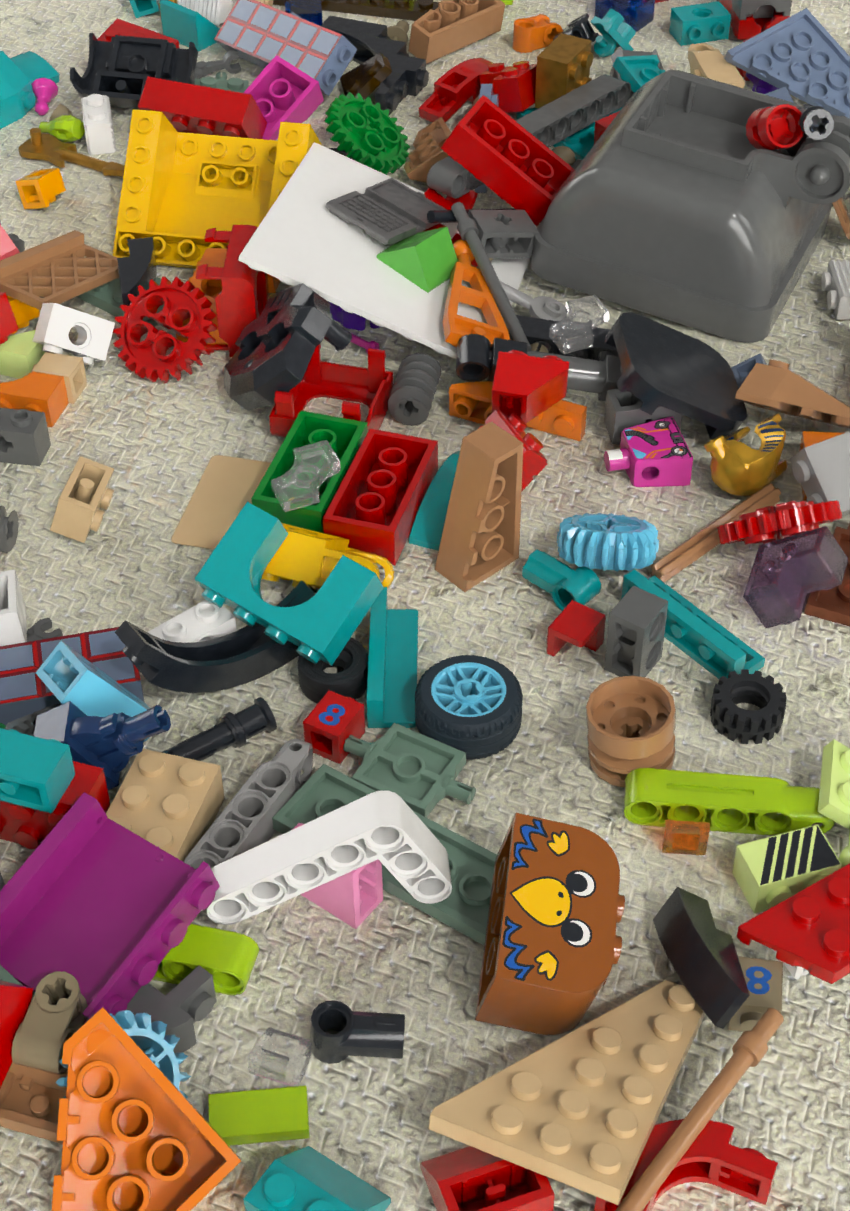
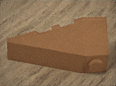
(427, 150)
(786, 392)

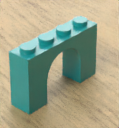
(316, 626)

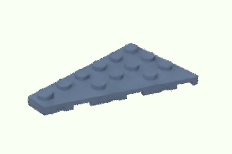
(802, 58)

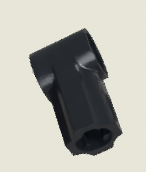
(358, 1035)

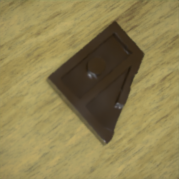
(366, 76)

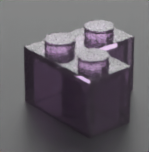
(789, 571)

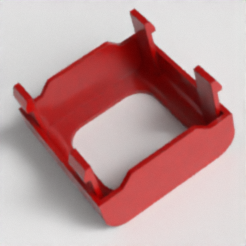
(243, 289)
(337, 381)

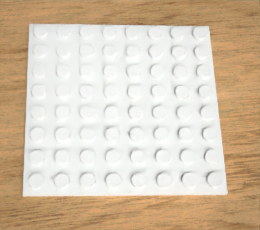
(338, 260)

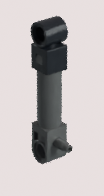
(478, 361)

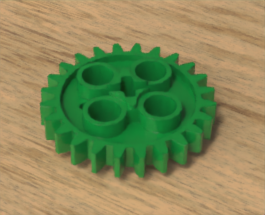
(367, 133)

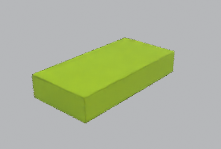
(260, 1115)

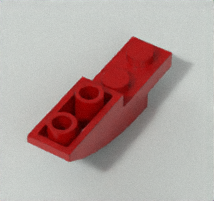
(454, 89)

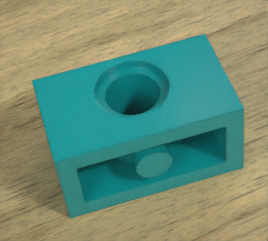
(700, 23)

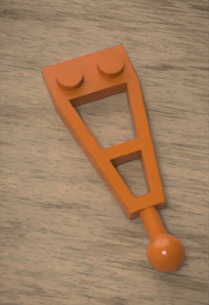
(477, 296)

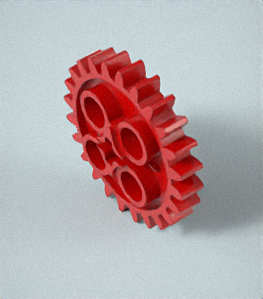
(180, 303)
(779, 522)

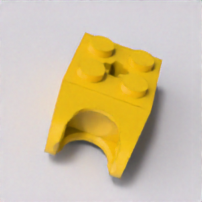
(313, 555)

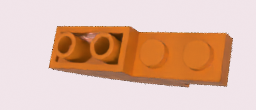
(474, 403)

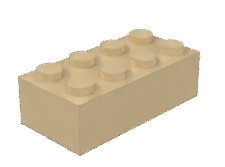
(169, 800)

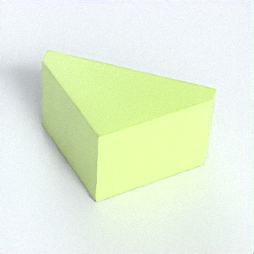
(19, 355)

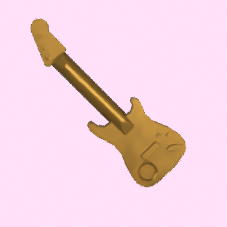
(51, 149)

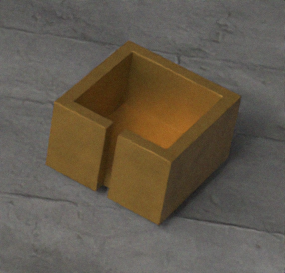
(562, 68)

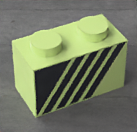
(782, 866)

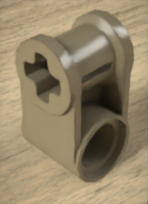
(49, 1022)

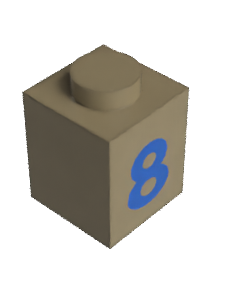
(765, 989)

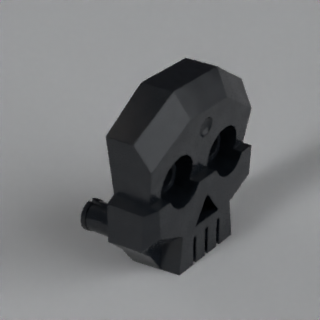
(280, 346)

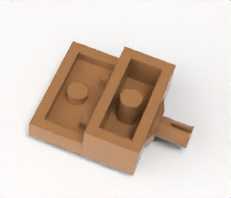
(31, 1101)

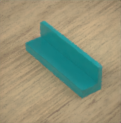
(392, 665)

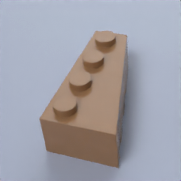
(483, 508)

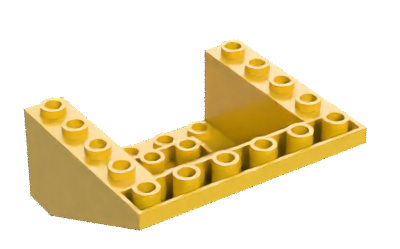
(198, 182)

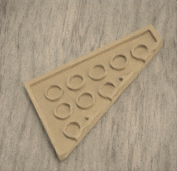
(585, 1099)

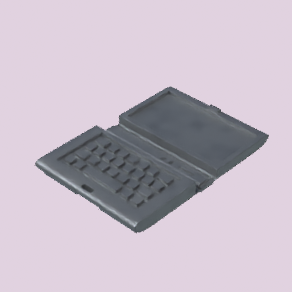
(386, 211)

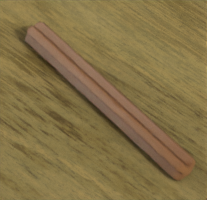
(708, 537)

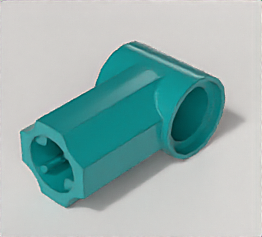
(561, 580)

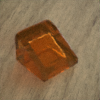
(685, 837)

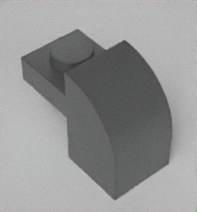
(180, 1008)

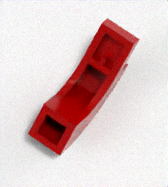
(707, 1160)

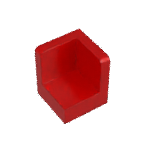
(577, 626)

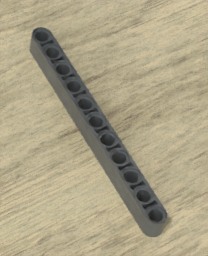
(548, 124)

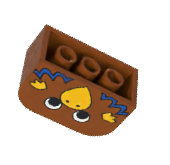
(549, 926)

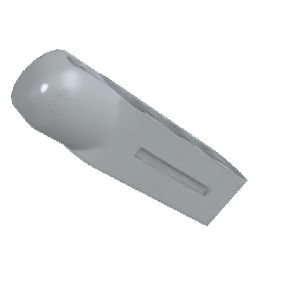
(249, 814)

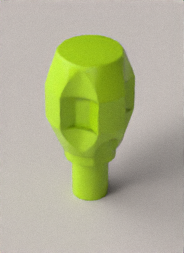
(64, 128)

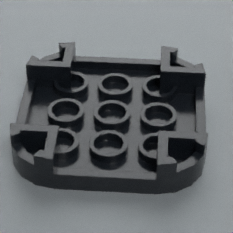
(676, 373)

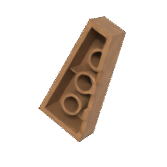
(454, 27)

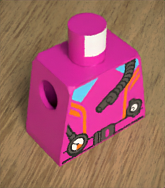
(652, 455)

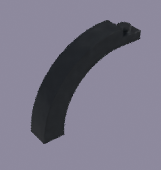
(214, 662)

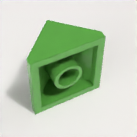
(423, 258)

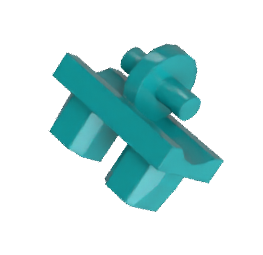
(614, 33)

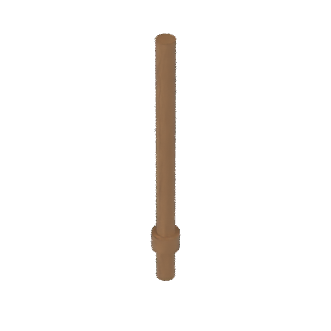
(747, 1053)

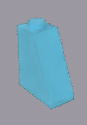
(85, 685)

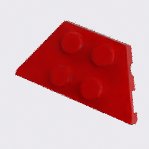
(809, 928)

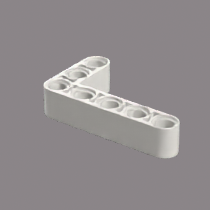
(329, 847)

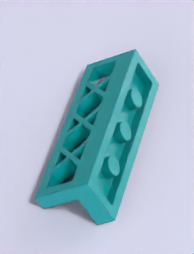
(697, 632)

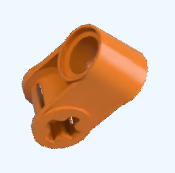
(534, 33)

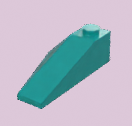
(15, 92)

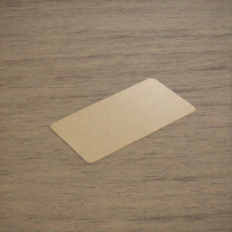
(218, 500)

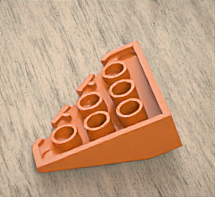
(130, 1131)

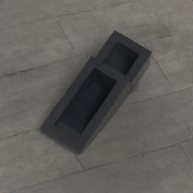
(137, 268)
(702, 955)

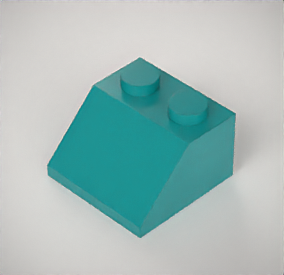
(312, 1183)

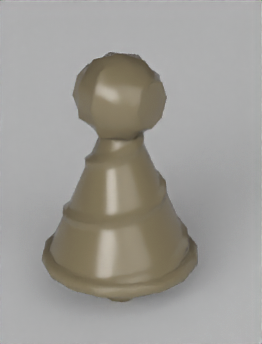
(399, 31)

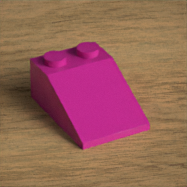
(284, 95)

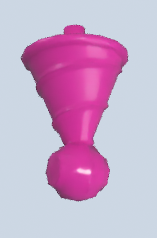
(44, 91)

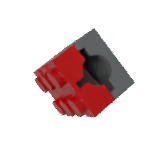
(755, 16)

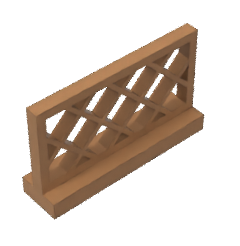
(56, 271)

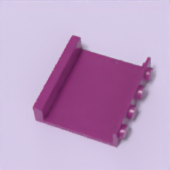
(98, 908)

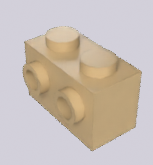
(82, 499)

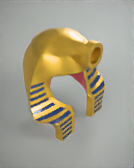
(743, 469)

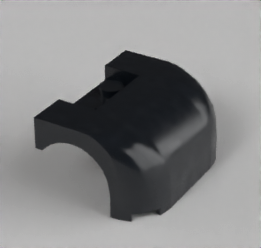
(123, 65)

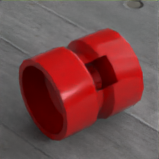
(774, 127)

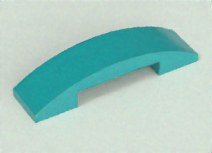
(432, 512)

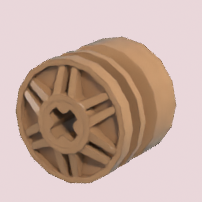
(630, 727)

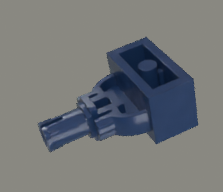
(101, 740)

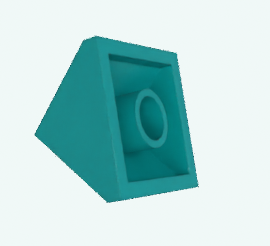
(187, 25)

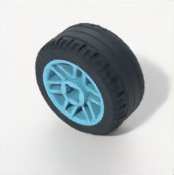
(469, 705)

